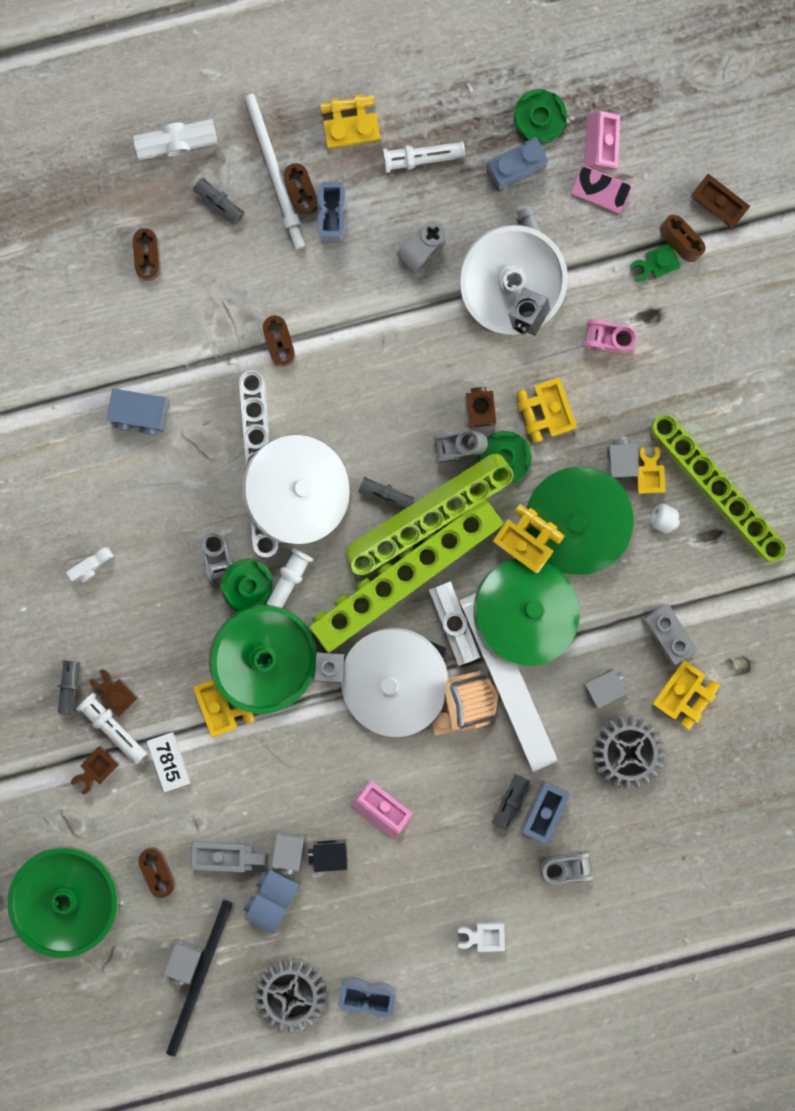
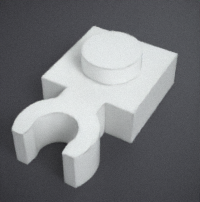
(86, 568)
(488, 937)

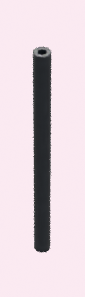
(199, 978)

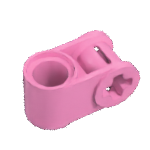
(607, 336)

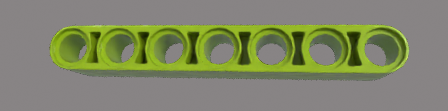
(730, 492)
(434, 502)

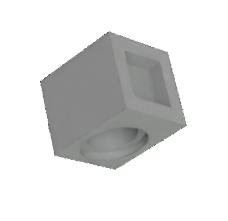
(622, 459)
(329, 666)
(606, 687)
(288, 852)
(183, 962)

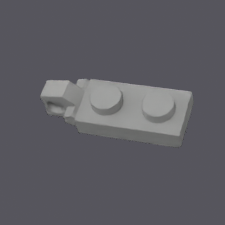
(225, 856)

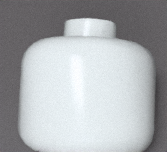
(664, 518)

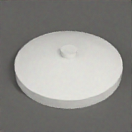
(503, 265)
(296, 489)
(394, 682)

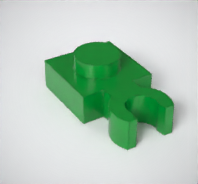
(659, 262)

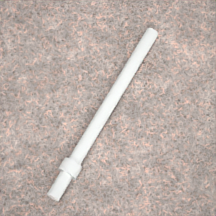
(290, 220)

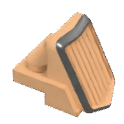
(468, 704)

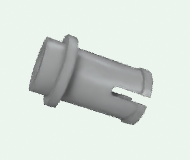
(527, 218)

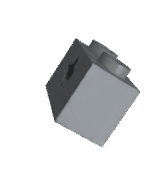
(669, 634)

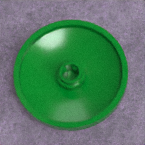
(591, 515)
(525, 613)
(262, 659)
(62, 902)

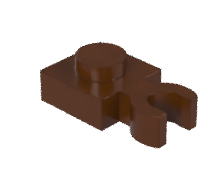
(116, 695)
(97, 767)

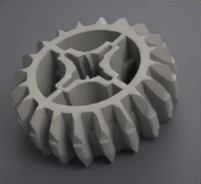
(637, 742)
(283, 1017)

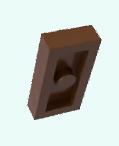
(720, 201)

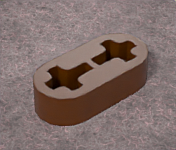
(294, 191)
(682, 238)
(140, 254)
(272, 341)
(151, 875)

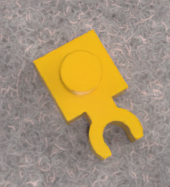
(651, 477)

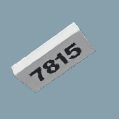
(168, 762)

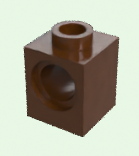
(474, 418)

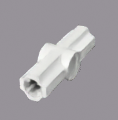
(175, 139)
(461, 640)

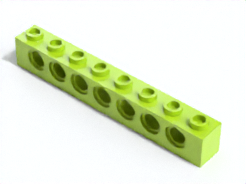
(332, 637)

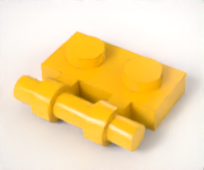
(350, 130)
(554, 406)
(522, 544)
(678, 691)
(217, 710)

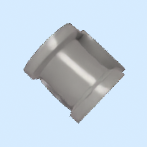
(418, 249)
(455, 446)
(215, 560)
(569, 868)

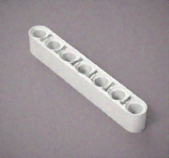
(250, 425)
(515, 700)

